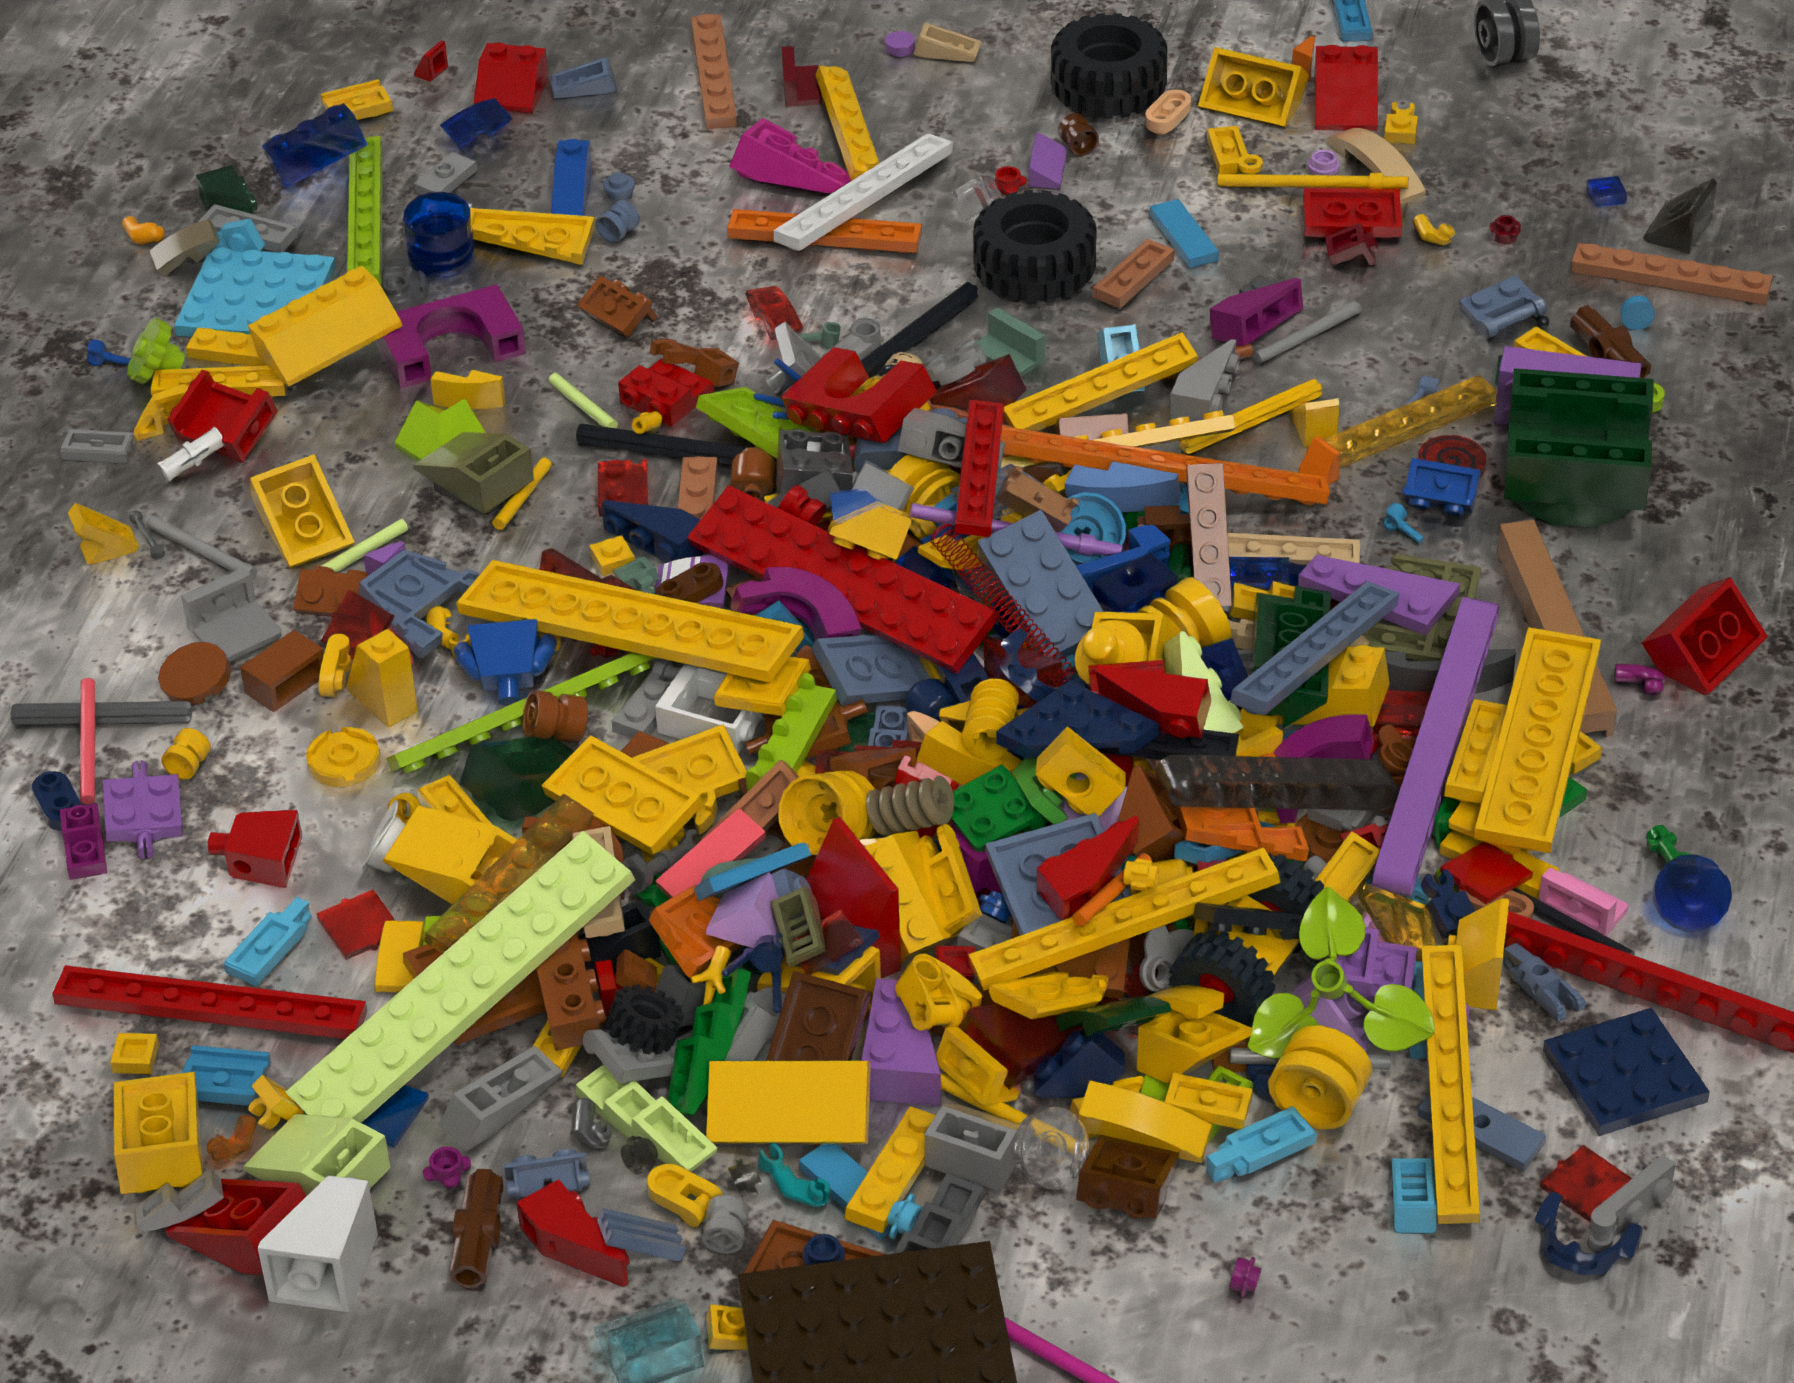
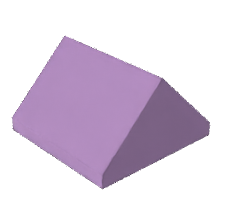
(746, 912)

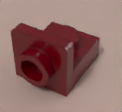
(1350, 243)

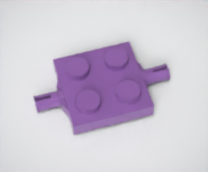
(142, 808)

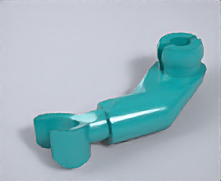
(812, 1194)

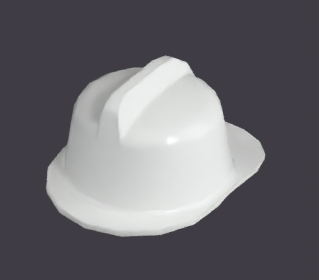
(384, 839)

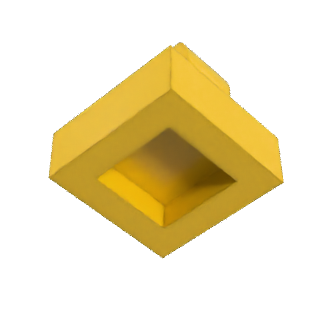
(273, 1101)

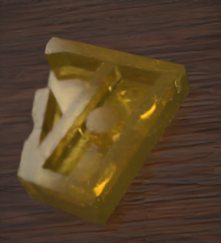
(1398, 918)

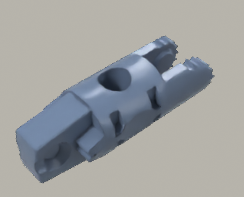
(1541, 982)

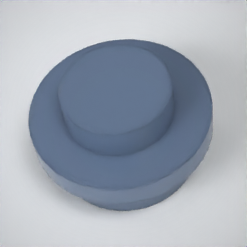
(619, 186)

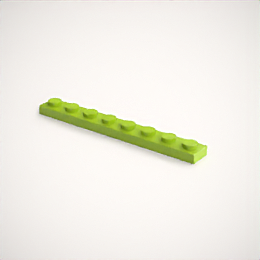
(366, 208)
(511, 715)

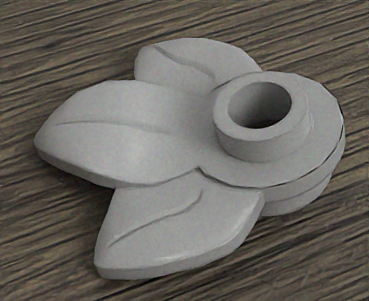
(1160, 952)

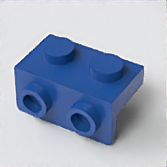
(1441, 486)

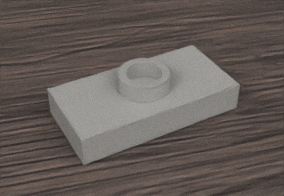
(446, 175)

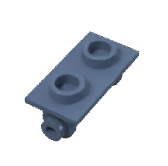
(532, 1172)

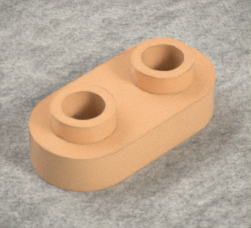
(1168, 111)

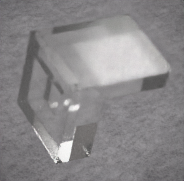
(974, 196)

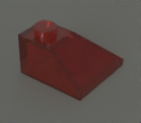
(990, 382)

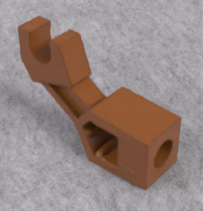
(709, 362)

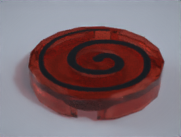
(1454, 451)

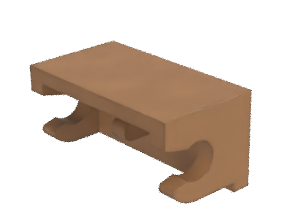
(1030, 496)

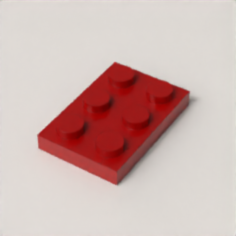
(1338, 208)

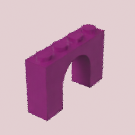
(476, 312)

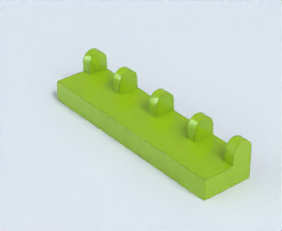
(796, 729)

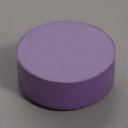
(900, 44)

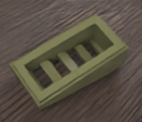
(793, 905)

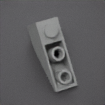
(1202, 385)
(935, 437)

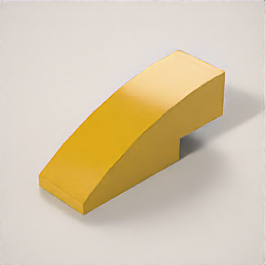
(946, 753)
(1143, 1120)

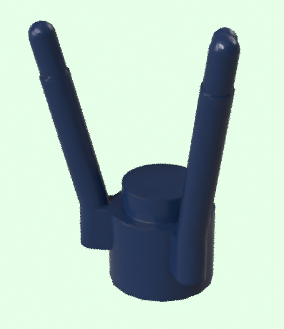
(766, 957)

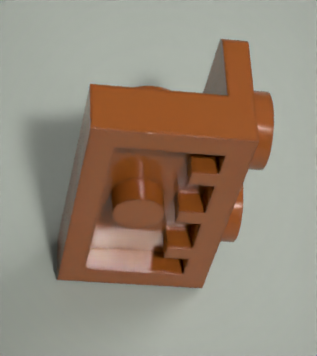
(616, 306)

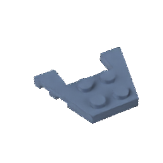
(409, 589)

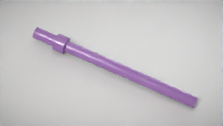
(1083, 544)

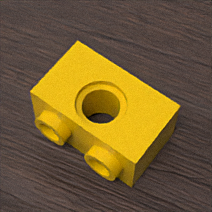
(1072, 755)

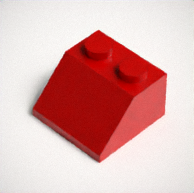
(512, 76)

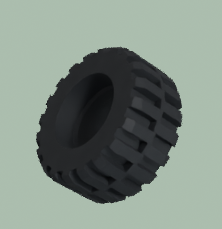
(1108, 65)
(1034, 246)

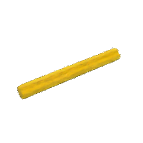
(1259, 413)

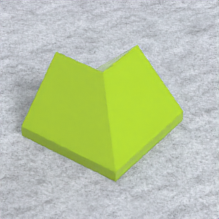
(432, 427)

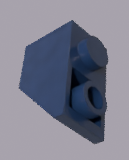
(1077, 1063)

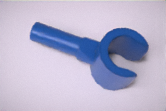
(97, 354)

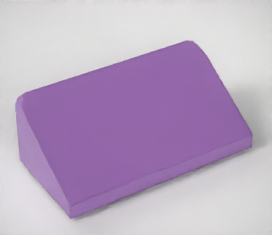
(1046, 163)

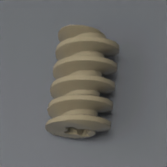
(910, 806)

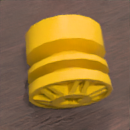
(929, 478)
(1194, 610)
(817, 799)

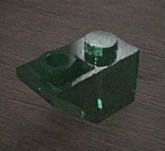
(225, 189)

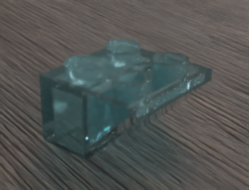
(652, 1343)

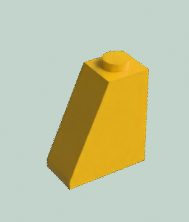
(383, 678)

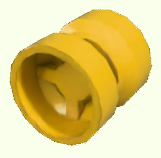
(186, 753)

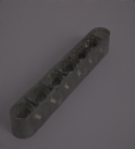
(1276, 782)

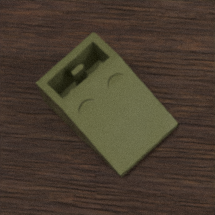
(479, 468)

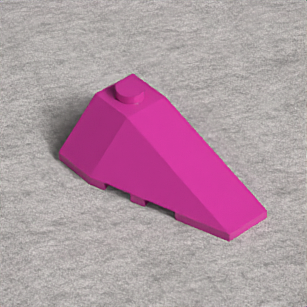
(774, 157)

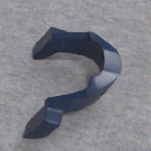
(1021, 677)
(1571, 1255)

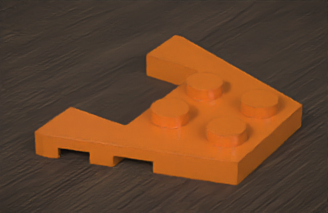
(1240, 830)

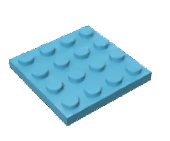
(246, 285)

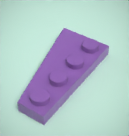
(1420, 599)

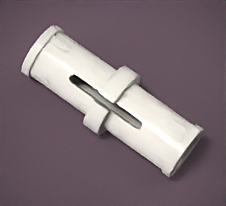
(191, 454)

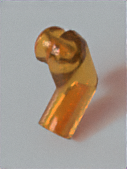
(235, 1146)

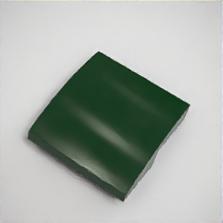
(1114, 1015)

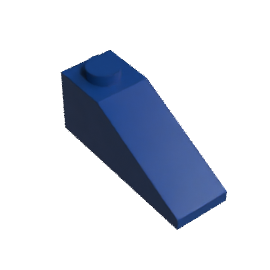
(571, 177)

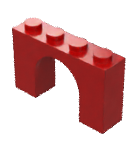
(824, 400)

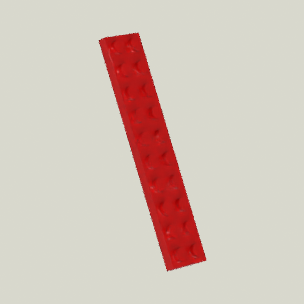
(883, 594)

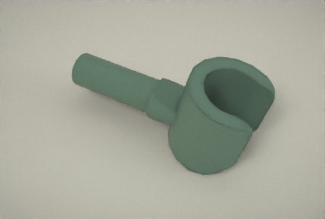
(828, 337)

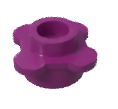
(446, 1166)

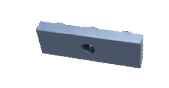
(1499, 1134)

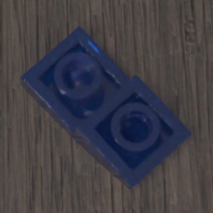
(471, 122)

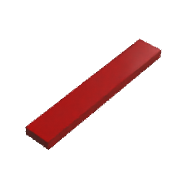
(979, 468)

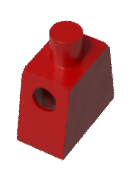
(260, 846)

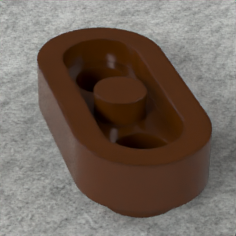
(693, 584)

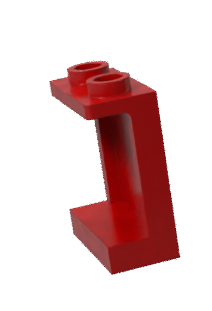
(235, 414)

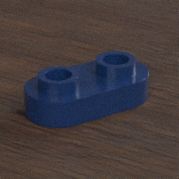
(51, 793)

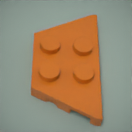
(683, 928)

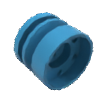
(1095, 517)

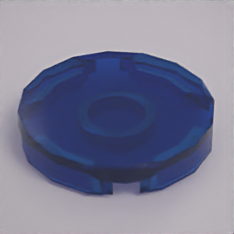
(1692, 893)

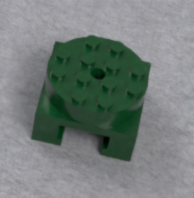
(1578, 446)

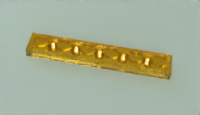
(1412, 420)
(511, 870)

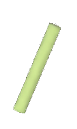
(582, 401)
(368, 545)

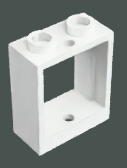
(673, 707)

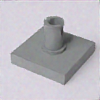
(795, 354)

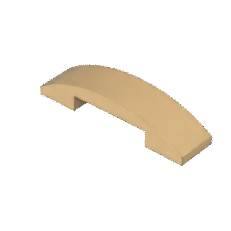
(1378, 157)

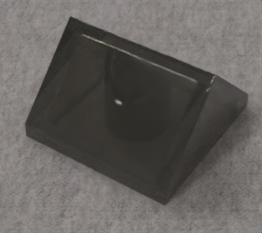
(1683, 218)

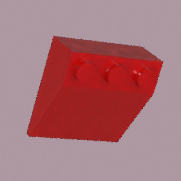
(852, 881)

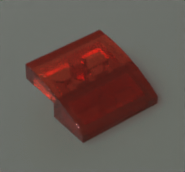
(1403, 711)

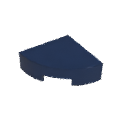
(1259, 1075)

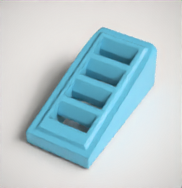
(1414, 1197)

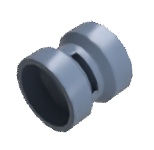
(617, 221)

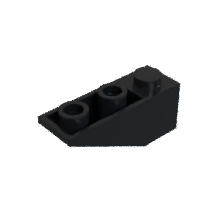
(638, 938)

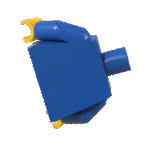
(505, 656)

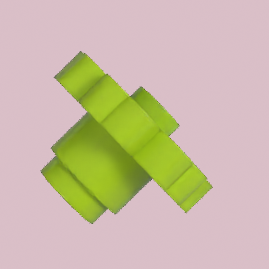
(154, 352)

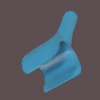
(1395, 519)

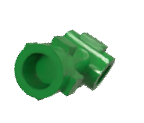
(1663, 843)

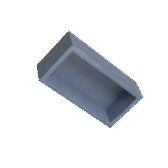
(1043, 581)

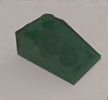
(511, 774)

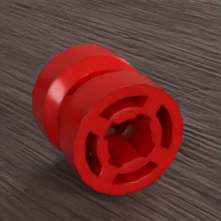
(802, 506)

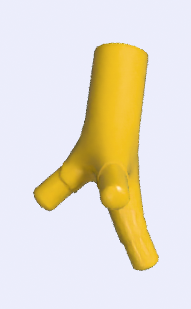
(713, 974)

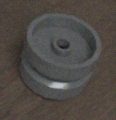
(1506, 31)

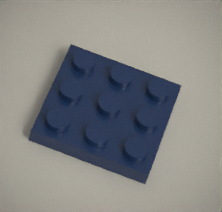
(1625, 1071)

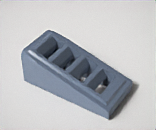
(584, 80)

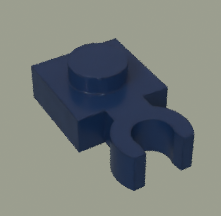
(1446, 905)

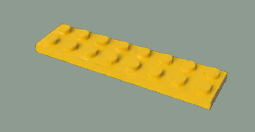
(1538, 740)

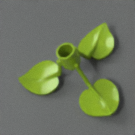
(1327, 930)

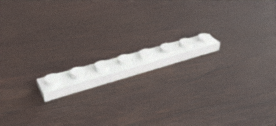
(862, 192)

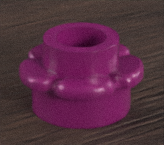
(1245, 1276)

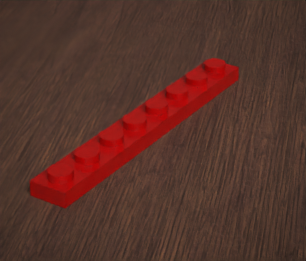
(1653, 982)
(209, 1002)

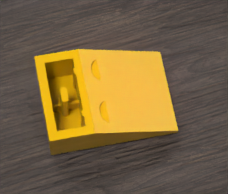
(446, 851)

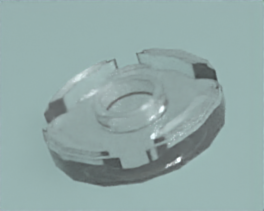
(1051, 1147)

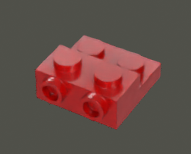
(663, 389)

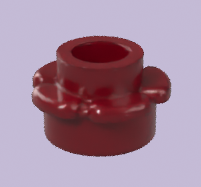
(1505, 229)

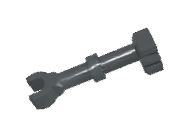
(660, 863)

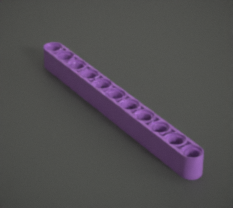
(1435, 747)

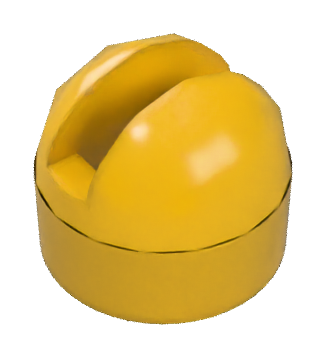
(402, 799)

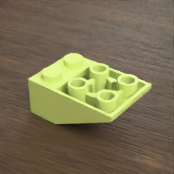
(1184, 659)
(320, 1147)

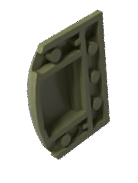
(1433, 645)

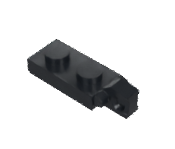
(1254, 920)

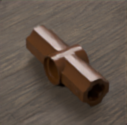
(1605, 340)
(476, 1229)

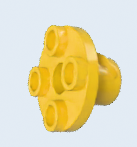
(1109, 644)

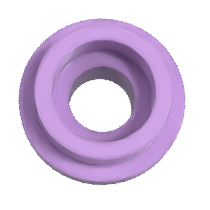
(1323, 163)

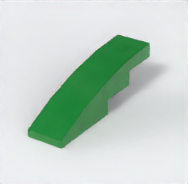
(710, 1041)

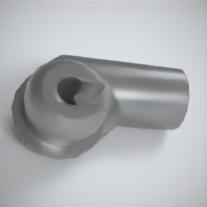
(586, 1129)

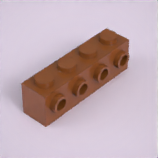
(568, 993)

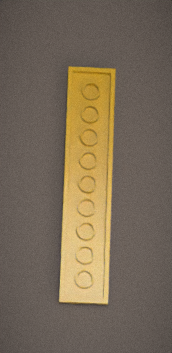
(633, 620)

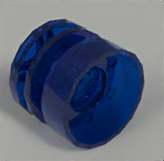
(439, 234)

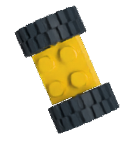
(1244, 962)

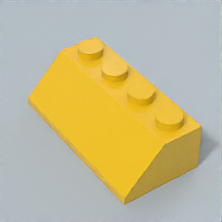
(324, 326)

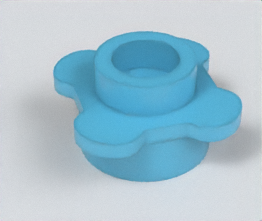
(903, 1216)

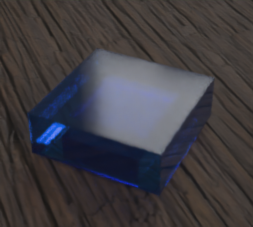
(1606, 191)

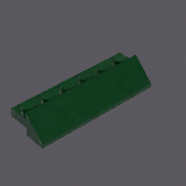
(1276, 625)

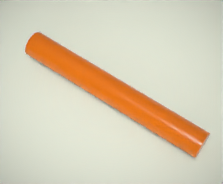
(1103, 897)

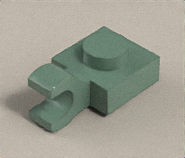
(638, 574)

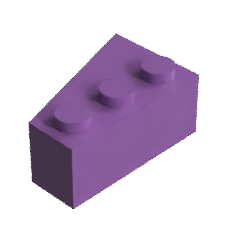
(899, 1055)

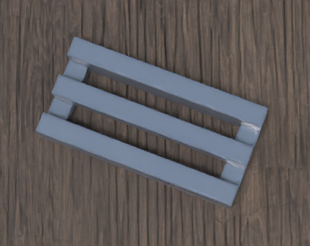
(641, 1234)

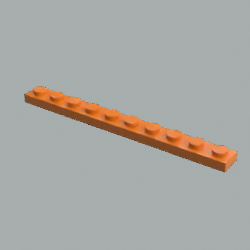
(1099, 455)

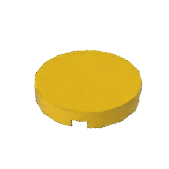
(343, 757)

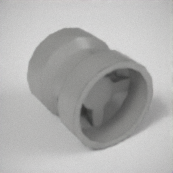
(725, 1224)

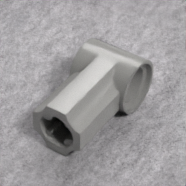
(863, 339)

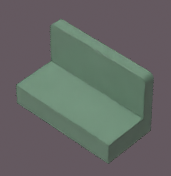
(1013, 337)

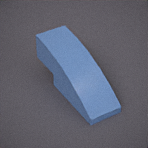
(1126, 485)

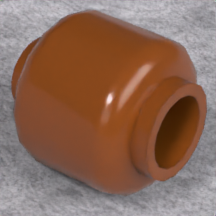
(753, 472)

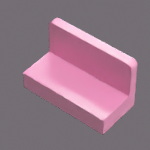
(1581, 901)

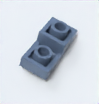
(888, 726)

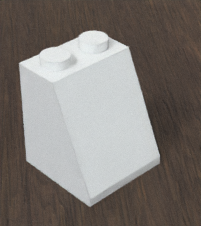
(321, 1247)

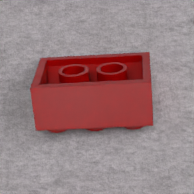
(1706, 637)

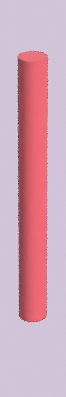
(87, 741)

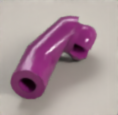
(1637, 673)

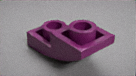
(83, 841)

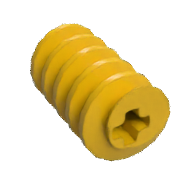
(990, 708)

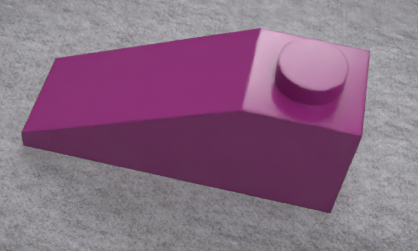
(1255, 311)

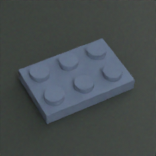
(868, 668)

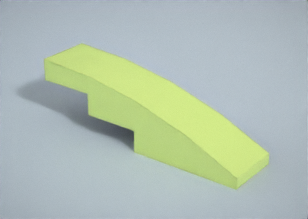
(637, 1113)

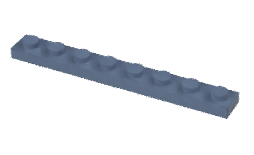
(1314, 648)

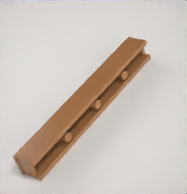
(1548, 607)

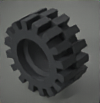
(644, 1019)

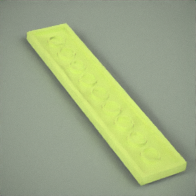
(463, 983)

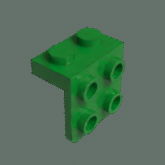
(993, 809)

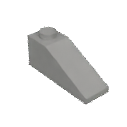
(497, 1097)

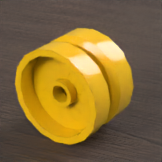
(1320, 1076)

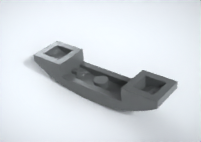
(1422, 674)

